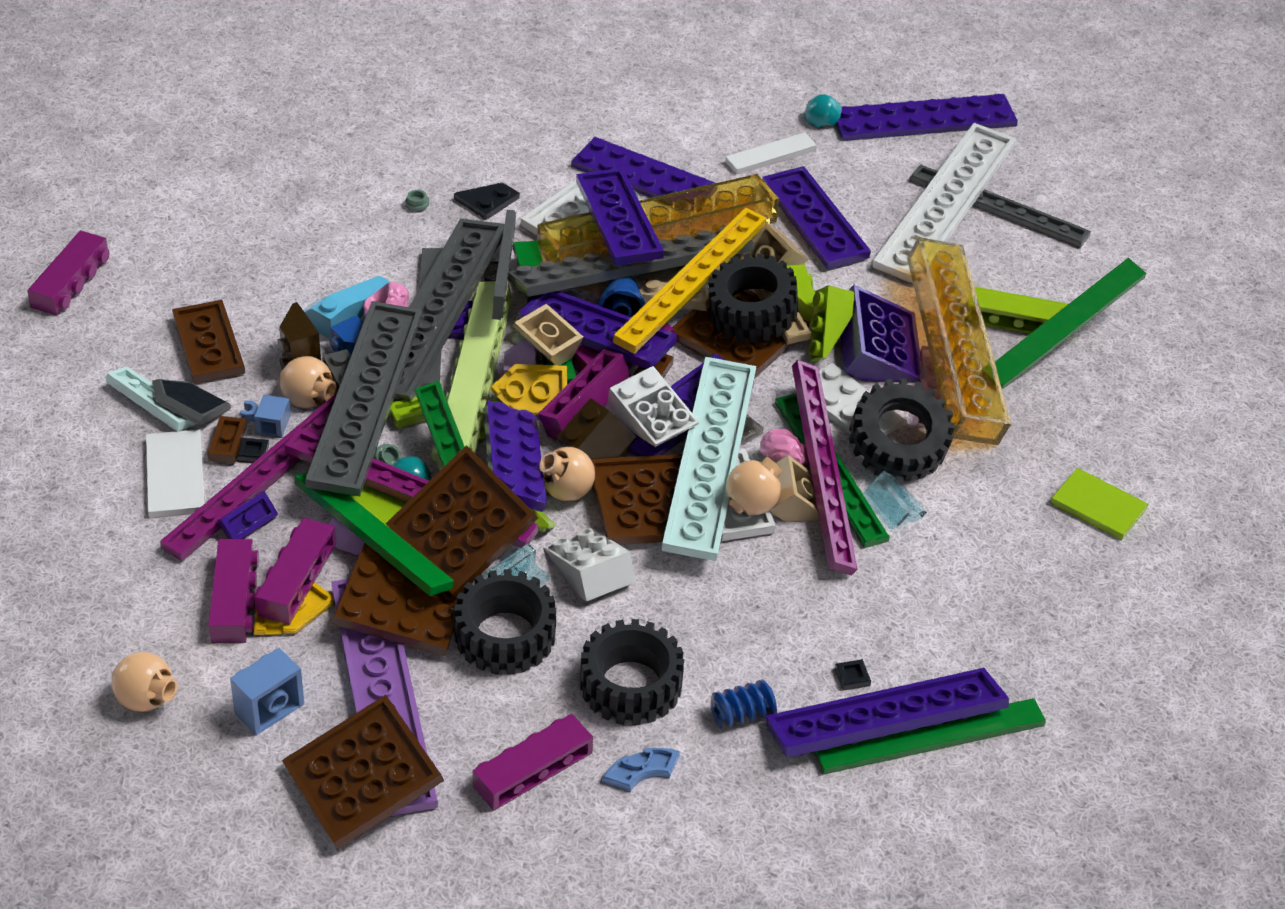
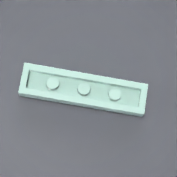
(143, 394)

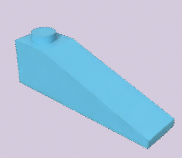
(342, 305)

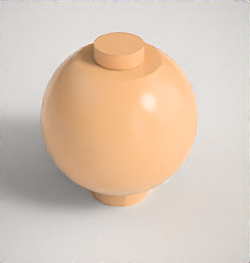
(307, 382)
(567, 473)
(754, 486)
(143, 682)

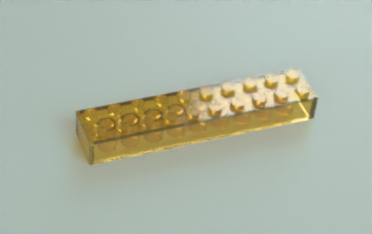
(668, 214)
(958, 341)

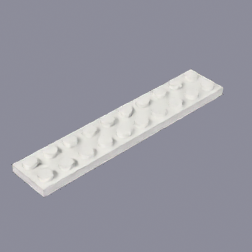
(946, 197)

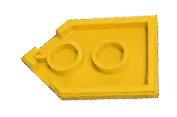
(530, 386)
(313, 605)

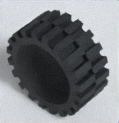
(753, 318)
(505, 595)
(637, 645)

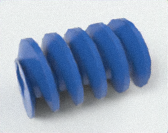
(742, 701)

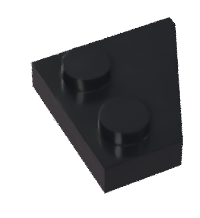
(488, 199)

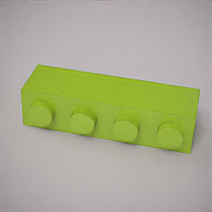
(1014, 310)

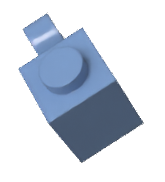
(270, 416)

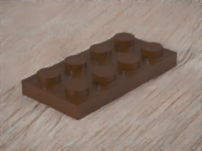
(208, 341)

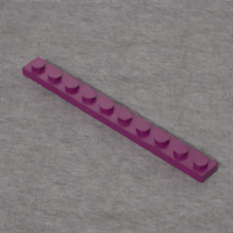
(824, 469)
(381, 476)
(251, 481)

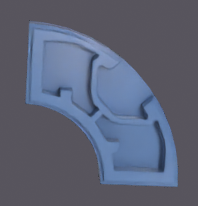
(633, 769)

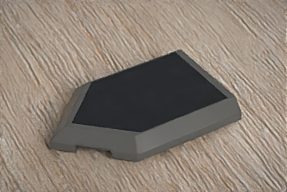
(189, 400)

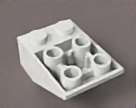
(650, 407)
(592, 563)

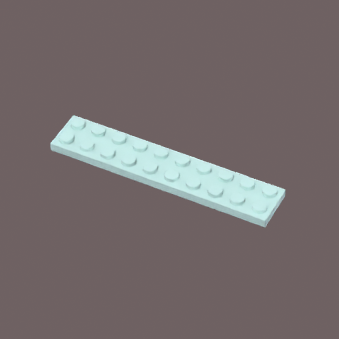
(708, 458)

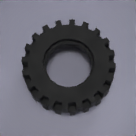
(895, 457)

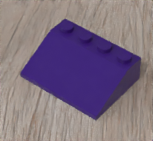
(880, 340)

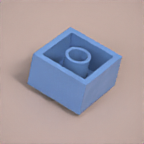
(267, 691)

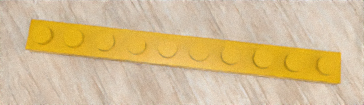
(688, 281)

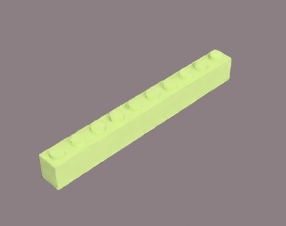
(476, 365)

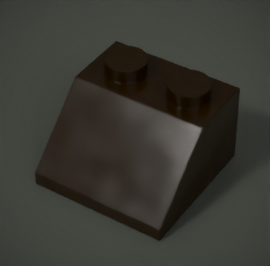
(297, 336)
(597, 432)

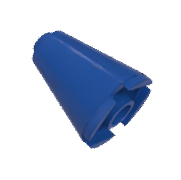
(622, 296)

